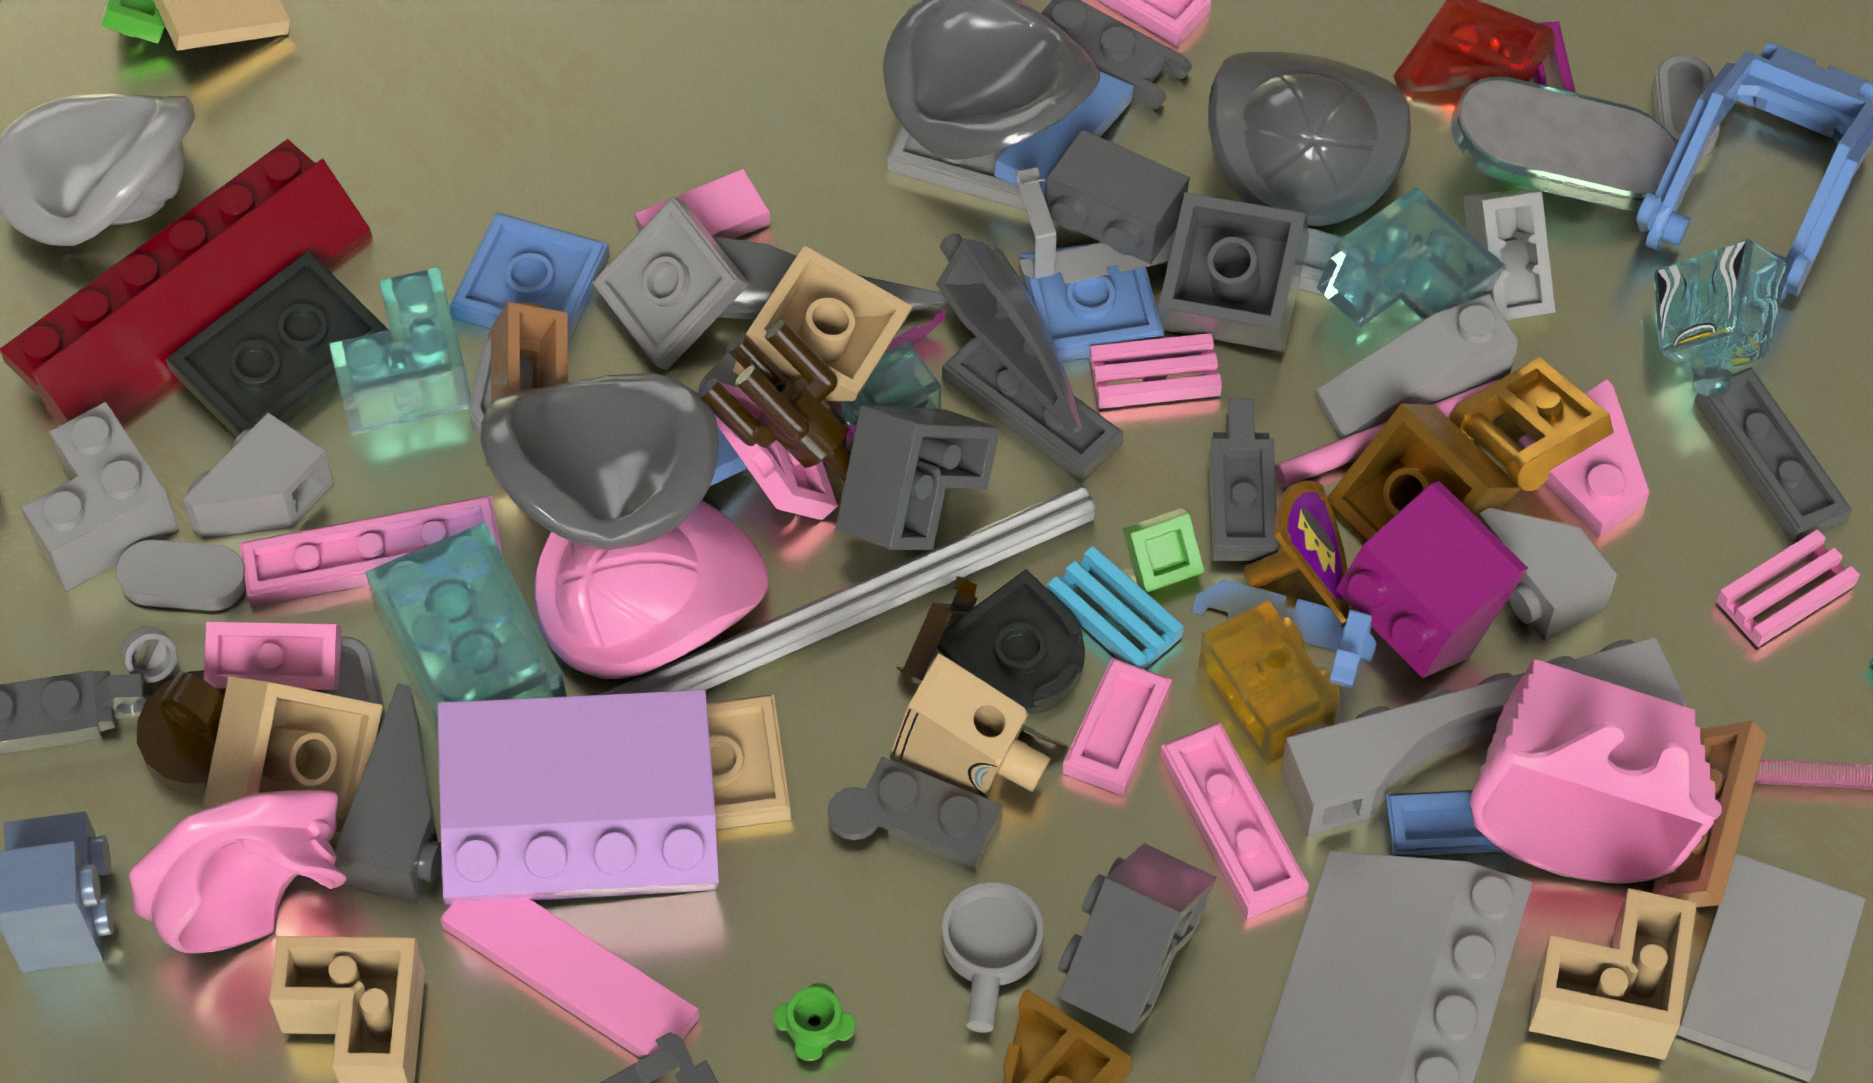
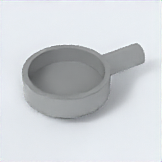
(991, 939)

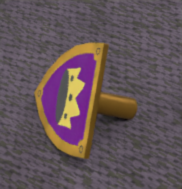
(1308, 543)

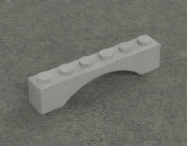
(1349, 767)

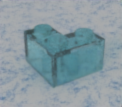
(1408, 255)
(407, 369)

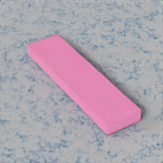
(339, 554)
(573, 971)

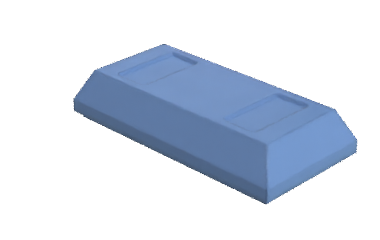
(1434, 824)

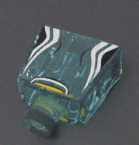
(1719, 311)

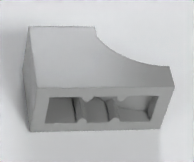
(1515, 231)

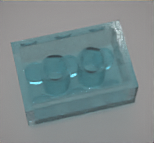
(462, 625)

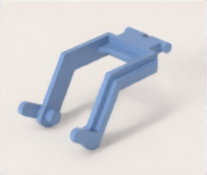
(1791, 89)

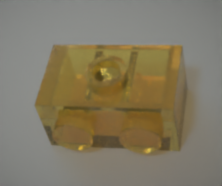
(1267, 678)

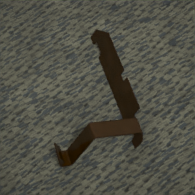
(932, 632)

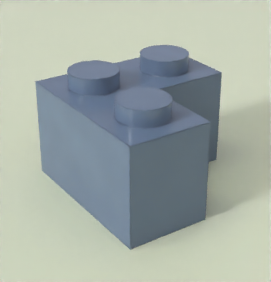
(53, 891)

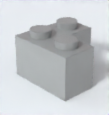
(104, 505)

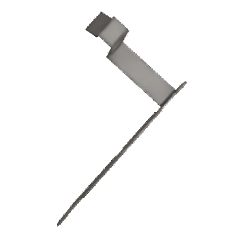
(1074, 263)

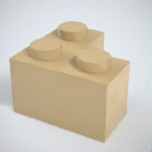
(359, 991)
(1623, 993)

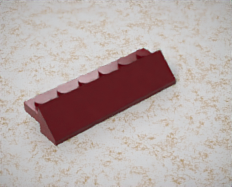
(124, 324)

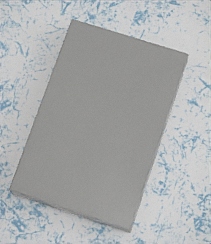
(1772, 967)

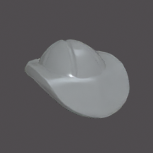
(91, 164)

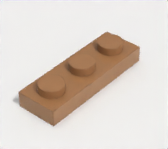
(1734, 762)

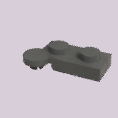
(918, 812)

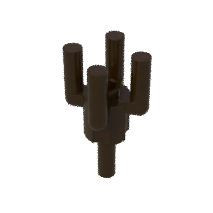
(791, 410)

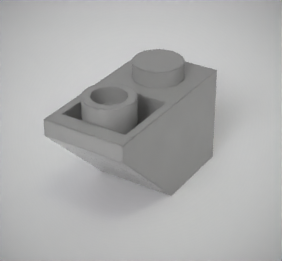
(260, 483)
(1564, 573)

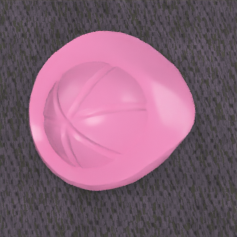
(650, 601)

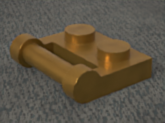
(1546, 409)

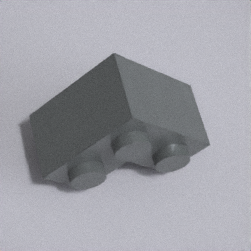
(902, 468)
(1133, 931)

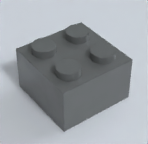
(1234, 271)

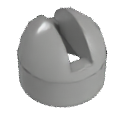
(159, 656)

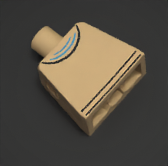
(966, 732)

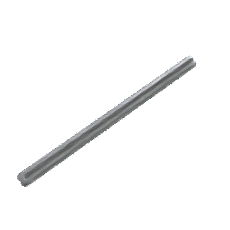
(869, 596)

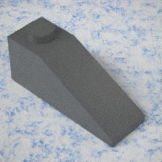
(391, 827)

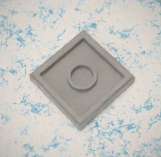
(670, 283)

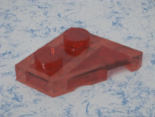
(1471, 44)

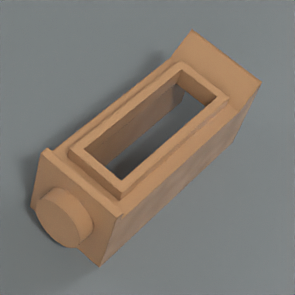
(529, 333)

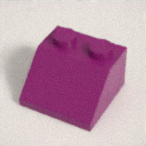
(1432, 580)

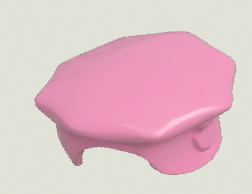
(227, 867)

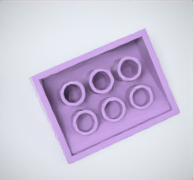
(576, 797)

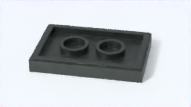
(273, 347)

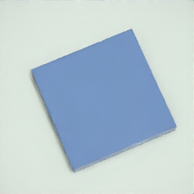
(528, 264)
(1094, 309)

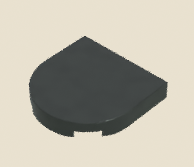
(1019, 644)

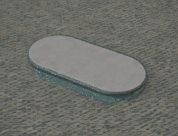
(1562, 141)

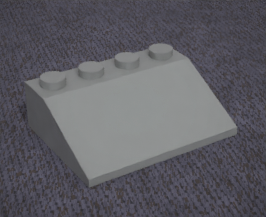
(1395, 972)

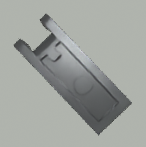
(1119, 49)

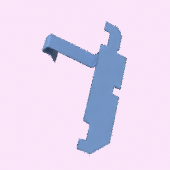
(1315, 622)

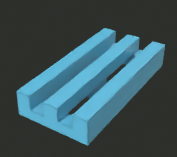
(1127, 591)

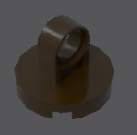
(180, 732)

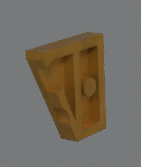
(1059, 1049)

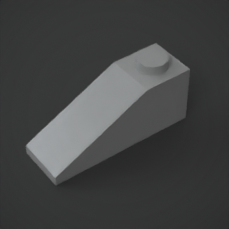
(1422, 366)

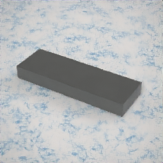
(999, 392)
(1774, 457)

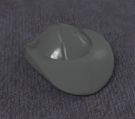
(982, 75)
(1307, 133)
(604, 456)

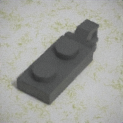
(1242, 488)
(66, 708)

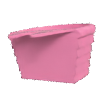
(1594, 779)

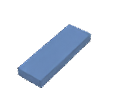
(1050, 145)

